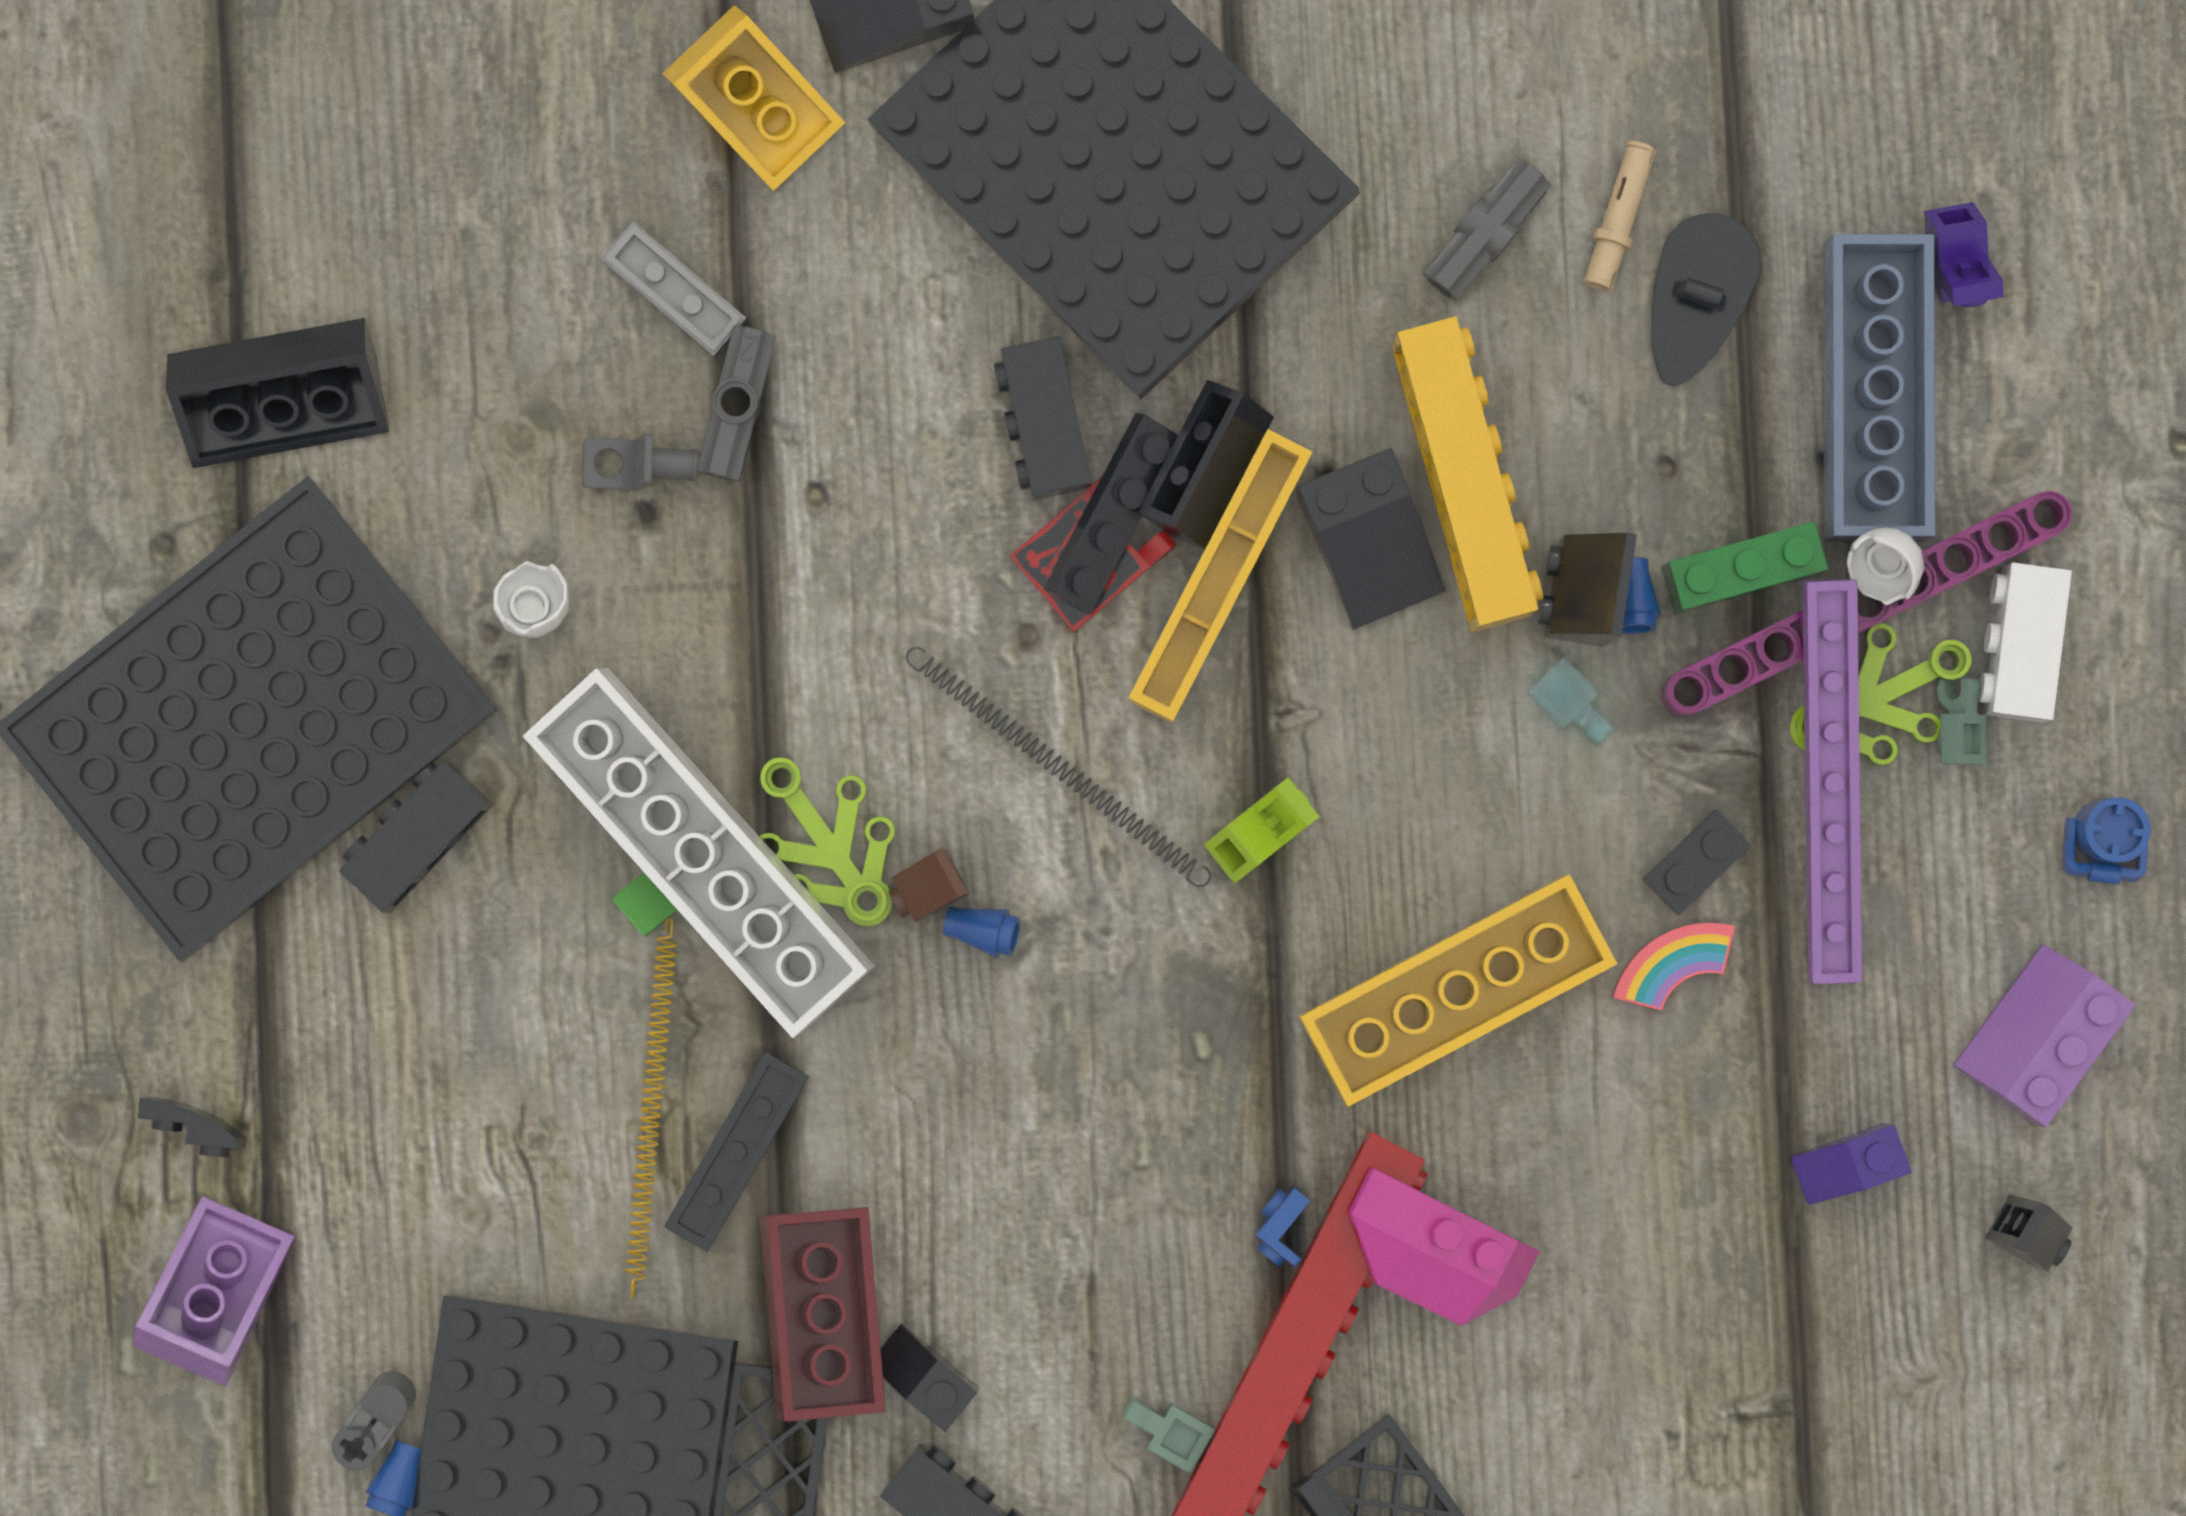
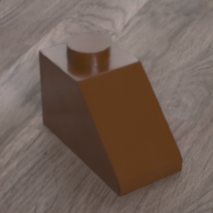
(928, 886)

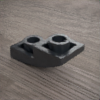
(203, 1129)

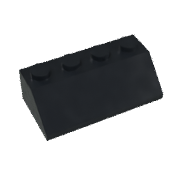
(277, 393)

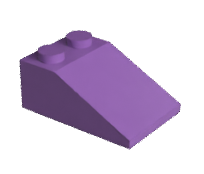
(212, 1291)

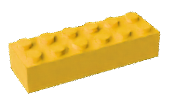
(1465, 475)
(1457, 990)

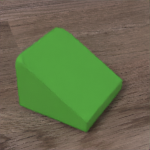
(644, 904)

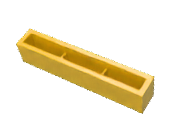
(1219, 576)

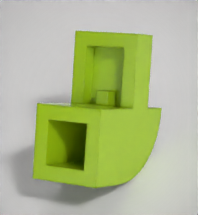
(1261, 830)

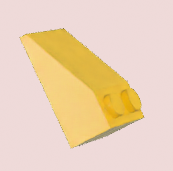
(754, 97)

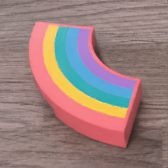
(1671, 960)

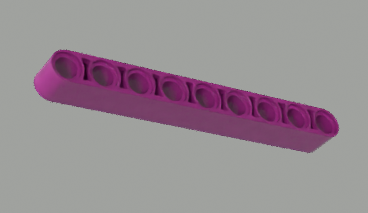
(1936, 577)

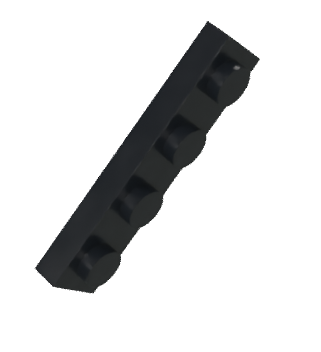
(1110, 515)
(736, 1151)

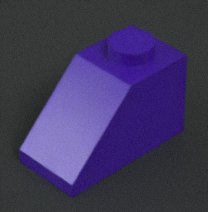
(1851, 1163)

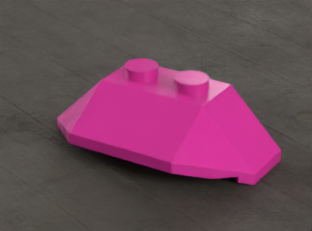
(1436, 1251)

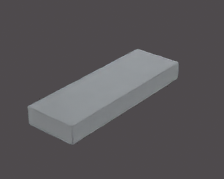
(673, 288)

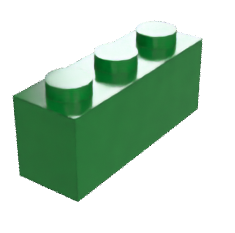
(1744, 567)

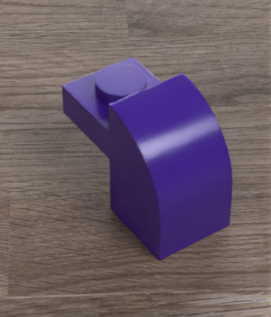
(1961, 256)

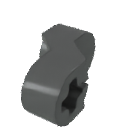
(362, 1440)

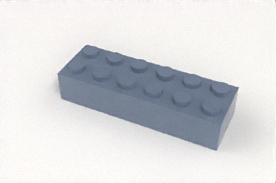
(1878, 385)

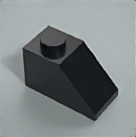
(925, 1378)

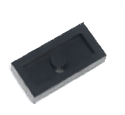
(1696, 862)

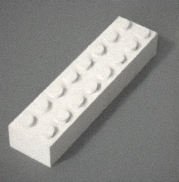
(698, 851)

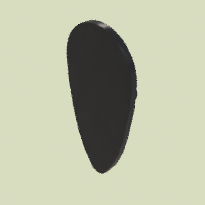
(1700, 292)

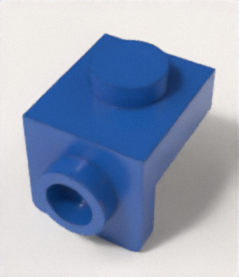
(1280, 1213)

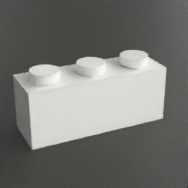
(2025, 642)

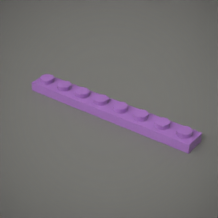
(1832, 781)

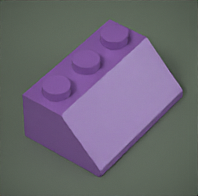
(2044, 1035)

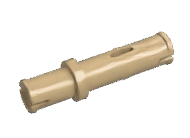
(1616, 227)

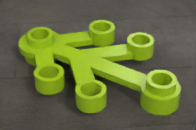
(1874, 697)
(834, 848)

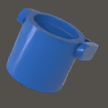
(2107, 833)

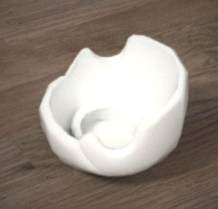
(1886, 564)
(531, 600)

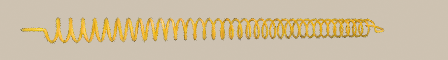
(646, 1109)

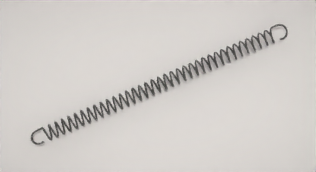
(1073, 770)

